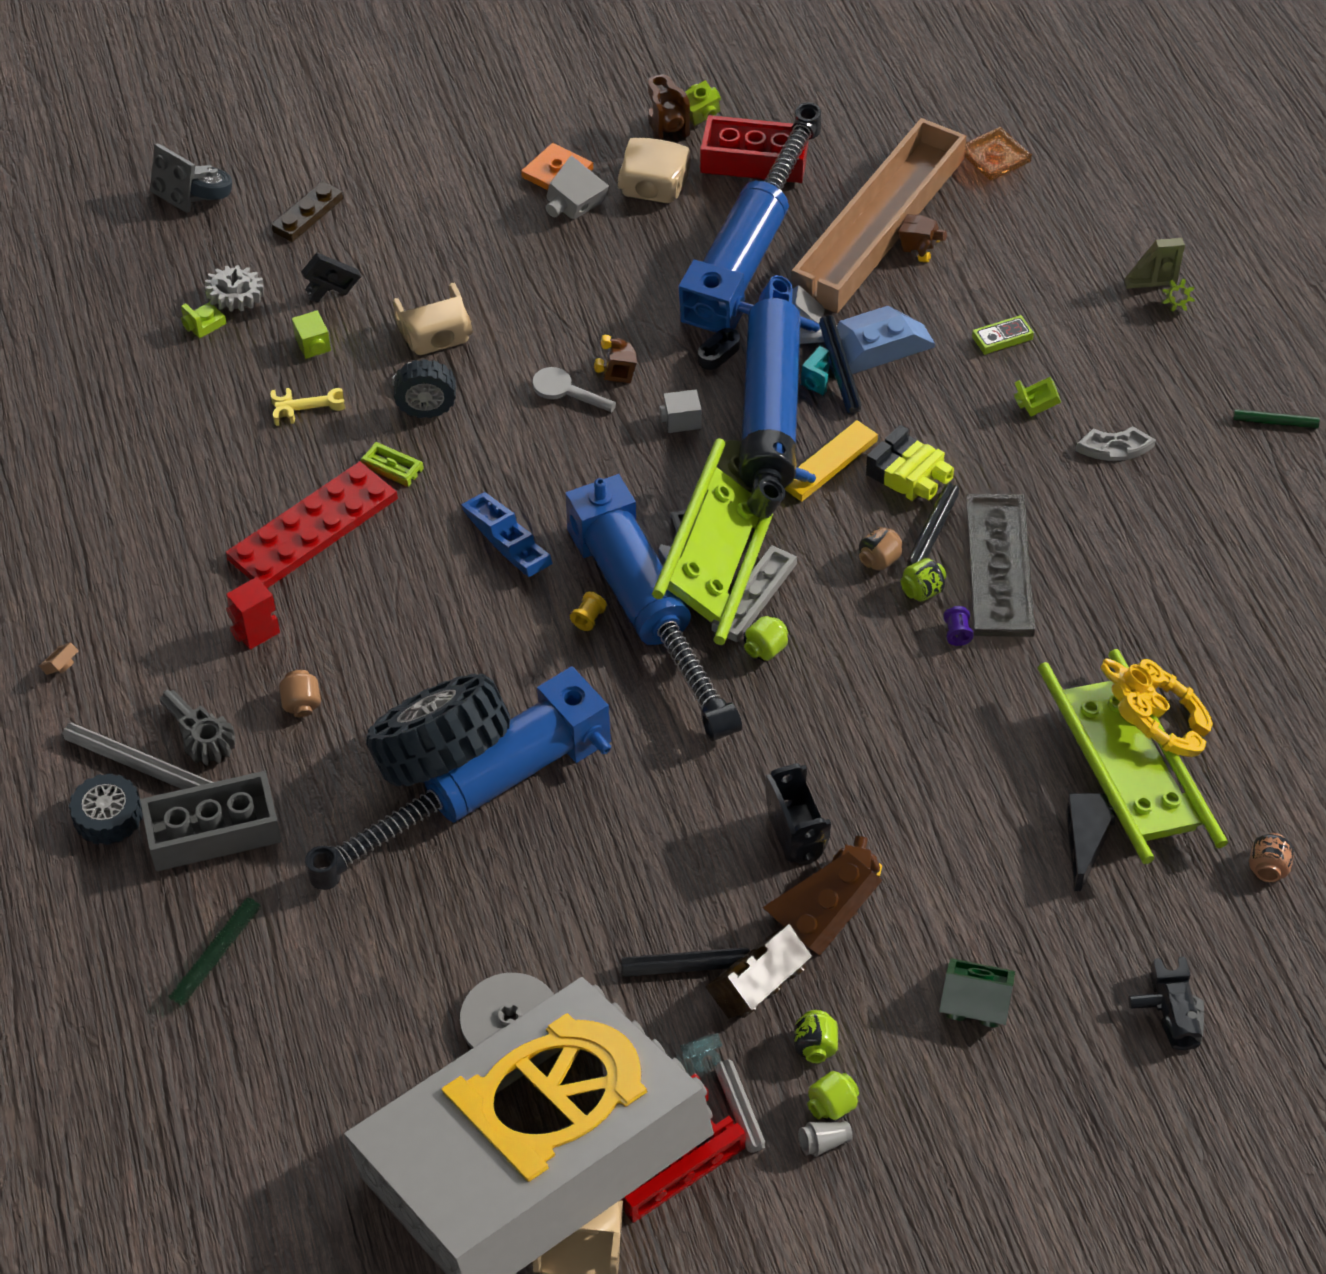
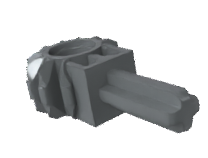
(202, 734)

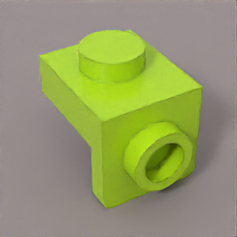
(1037, 396)

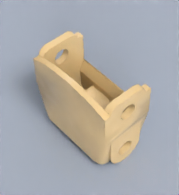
(654, 169)
(435, 324)
(589, 1249)

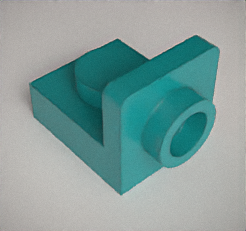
(815, 371)

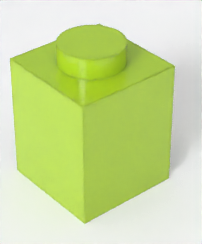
(311, 334)

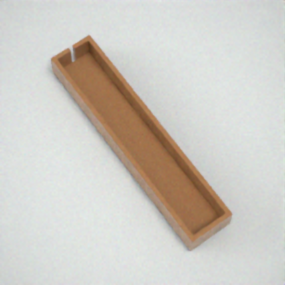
(874, 216)

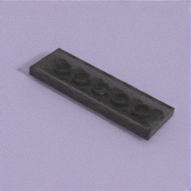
(999, 565)

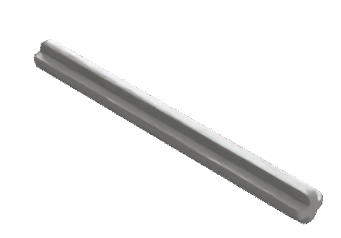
(132, 757)

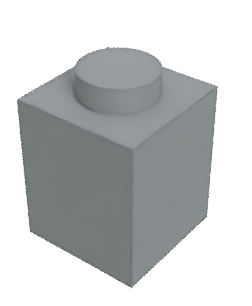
(681, 411)

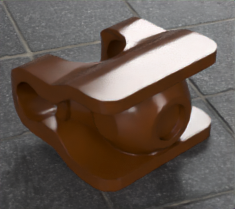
(669, 108)

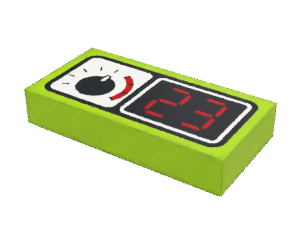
(1002, 334)

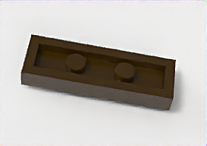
(307, 211)

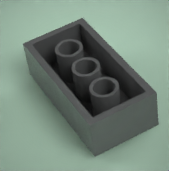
(210, 820)

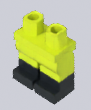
(908, 465)

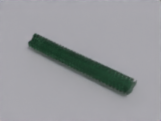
(214, 952)

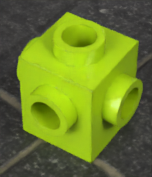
(703, 102)

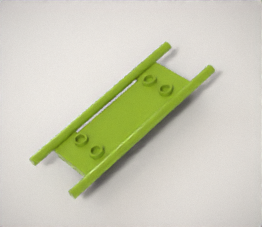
(711, 546)
(1131, 766)

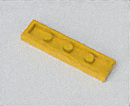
(833, 458)

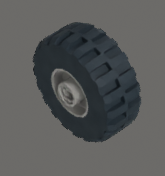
(438, 730)

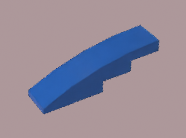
(506, 535)

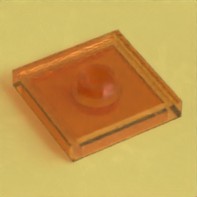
(996, 153)

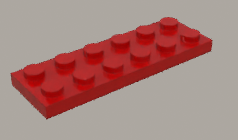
(312, 525)

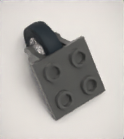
(183, 182)

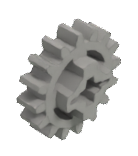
(234, 288)

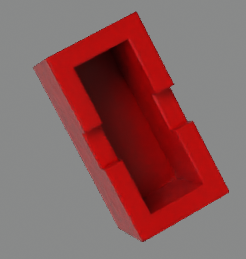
(251, 612)

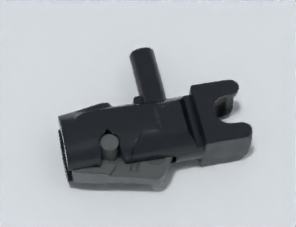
(1180, 1009)

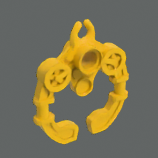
(1138, 699)

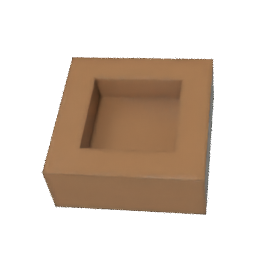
(59, 659)

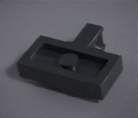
(328, 275)

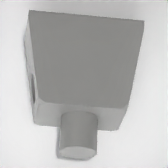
(574, 190)

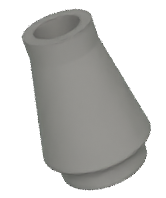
(823, 1136)

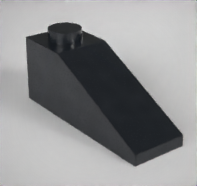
(1087, 830)

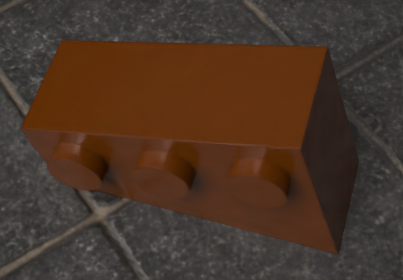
(825, 901)

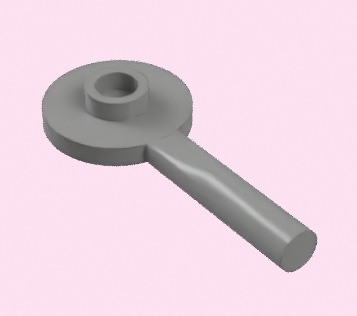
(556, 383)

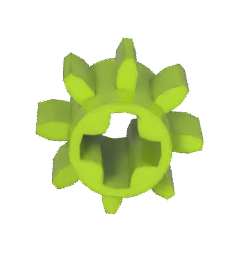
(1171, 299)

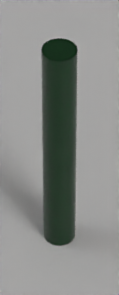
(1276, 418)

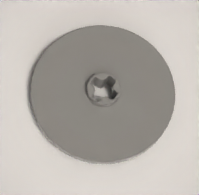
(493, 998)

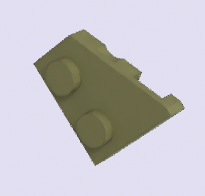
(1157, 265)

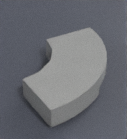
(1115, 446)

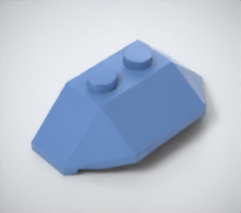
(881, 338)

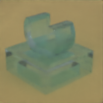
(702, 1047)

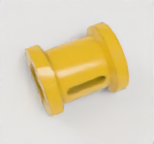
(590, 608)

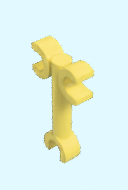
(286, 405)

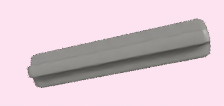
(740, 1105)

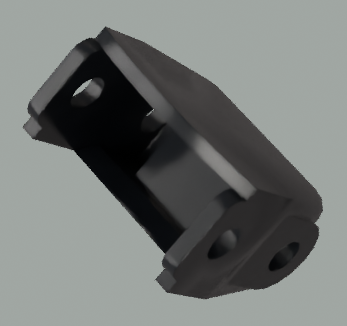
(797, 821)

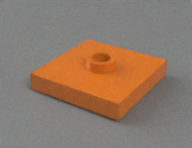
(548, 163)

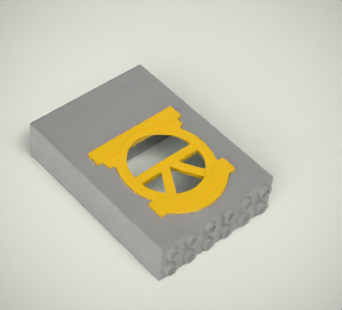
(505, 1197)

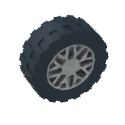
(424, 388)
(90, 808)

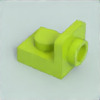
(202, 320)

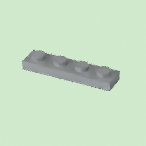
(761, 586)

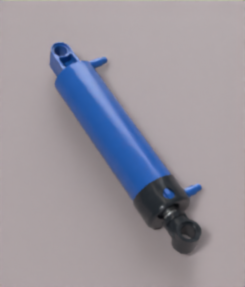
(771, 398)

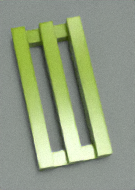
(389, 467)

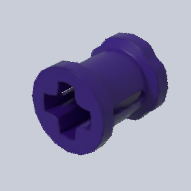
(958, 626)

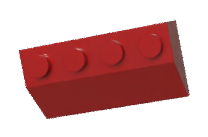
(746, 148)

